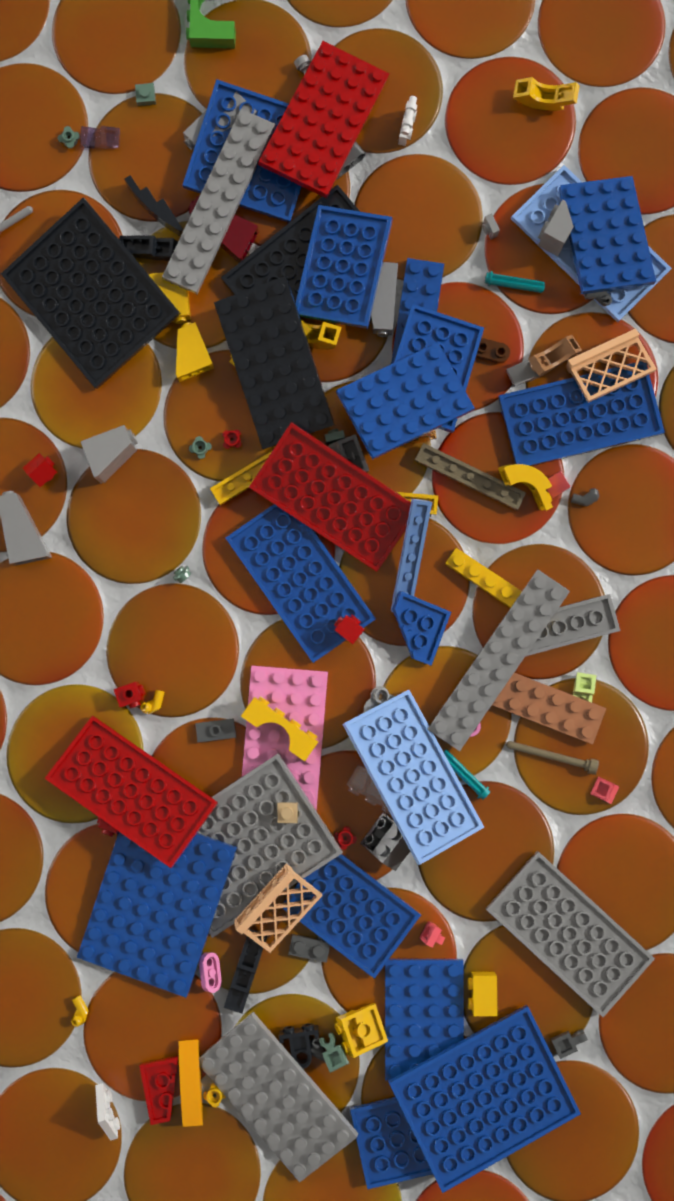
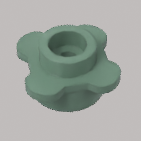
(70, 143)
(194, 448)
(182, 574)

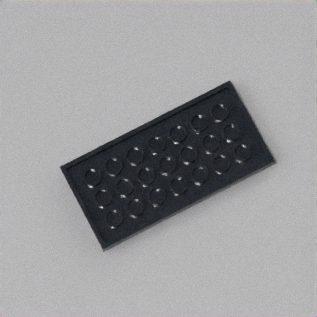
(285, 251)
(274, 361)

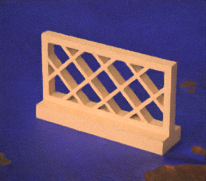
(600, 354)
(266, 897)

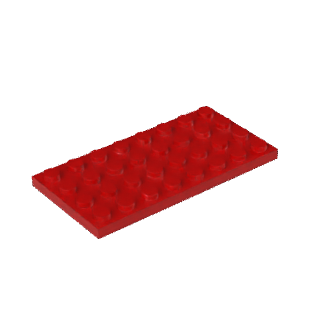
(323, 119)
(333, 497)
(131, 791)

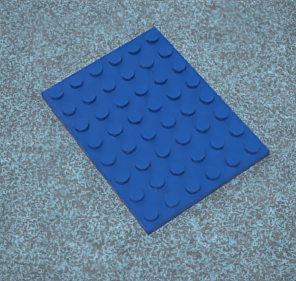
(154, 917)
(484, 1098)

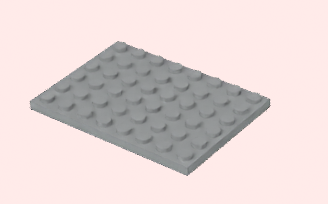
(249, 821)

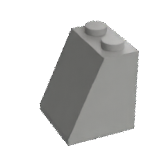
(109, 451)

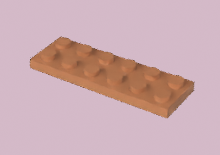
(551, 707)

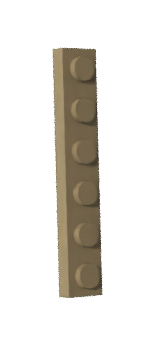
(470, 476)

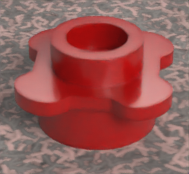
(231, 434)
(350, 838)

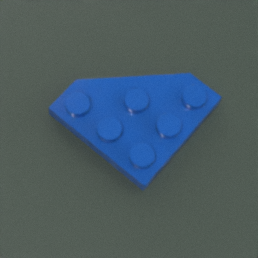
(420, 625)

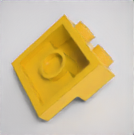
(361, 1030)

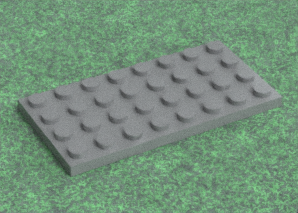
(570, 933)
(277, 1097)

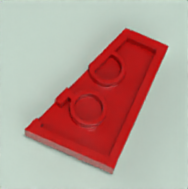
(159, 1087)

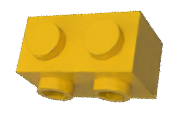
(483, 993)

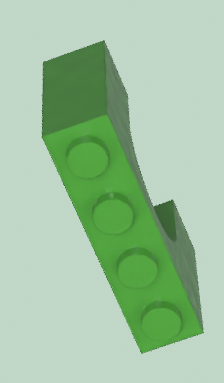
(207, 32)

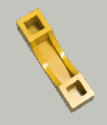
(301, 742)

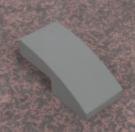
(521, 373)

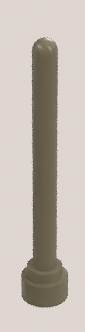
(590, 766)

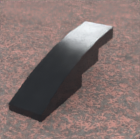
(158, 210)
(149, 246)
(244, 975)

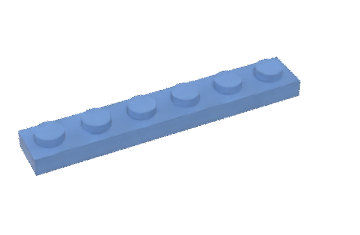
(412, 547)

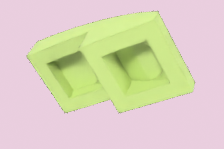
(584, 686)

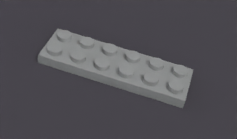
(578, 623)

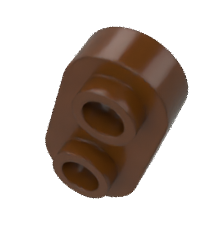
(491, 353)

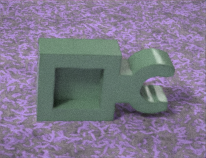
(335, 1055)

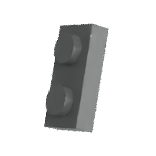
(309, 948)

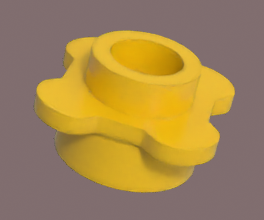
(208, 1095)

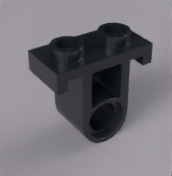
(300, 1041)

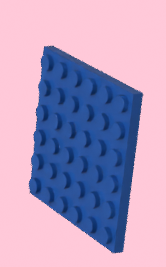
(267, 191)

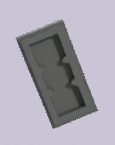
(215, 730)

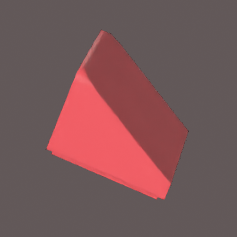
(558, 483)
(604, 790)

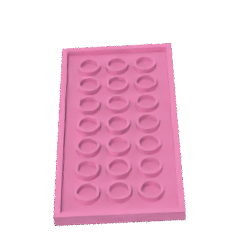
(301, 698)

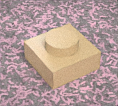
(287, 812)

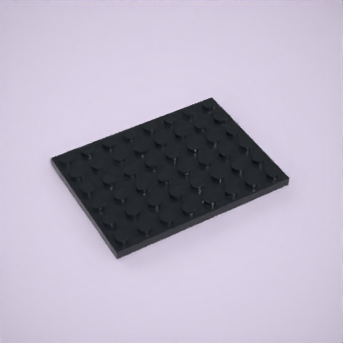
(90, 293)

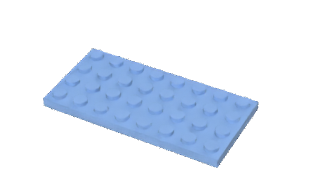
(534, 215)
(413, 776)

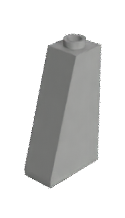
(192, 132)
(384, 303)
(20, 533)

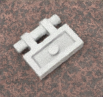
(408, 120)

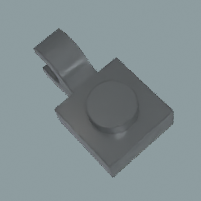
(566, 1044)

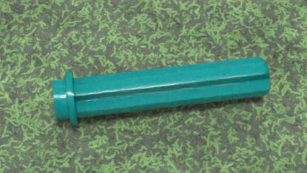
(514, 282)
(466, 776)

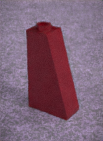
(238, 237)

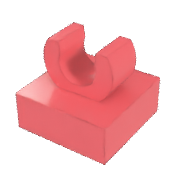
(431, 934)

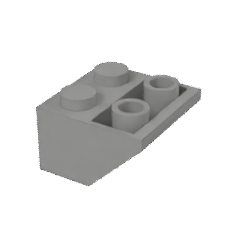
(556, 229)

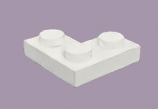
(105, 1114)

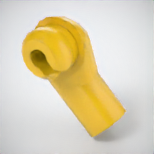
(154, 704)
(81, 1012)

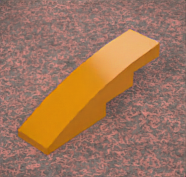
(190, 1083)

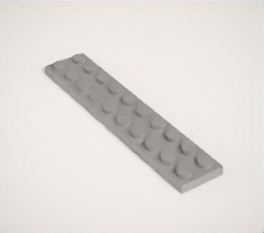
(218, 201)
(498, 660)

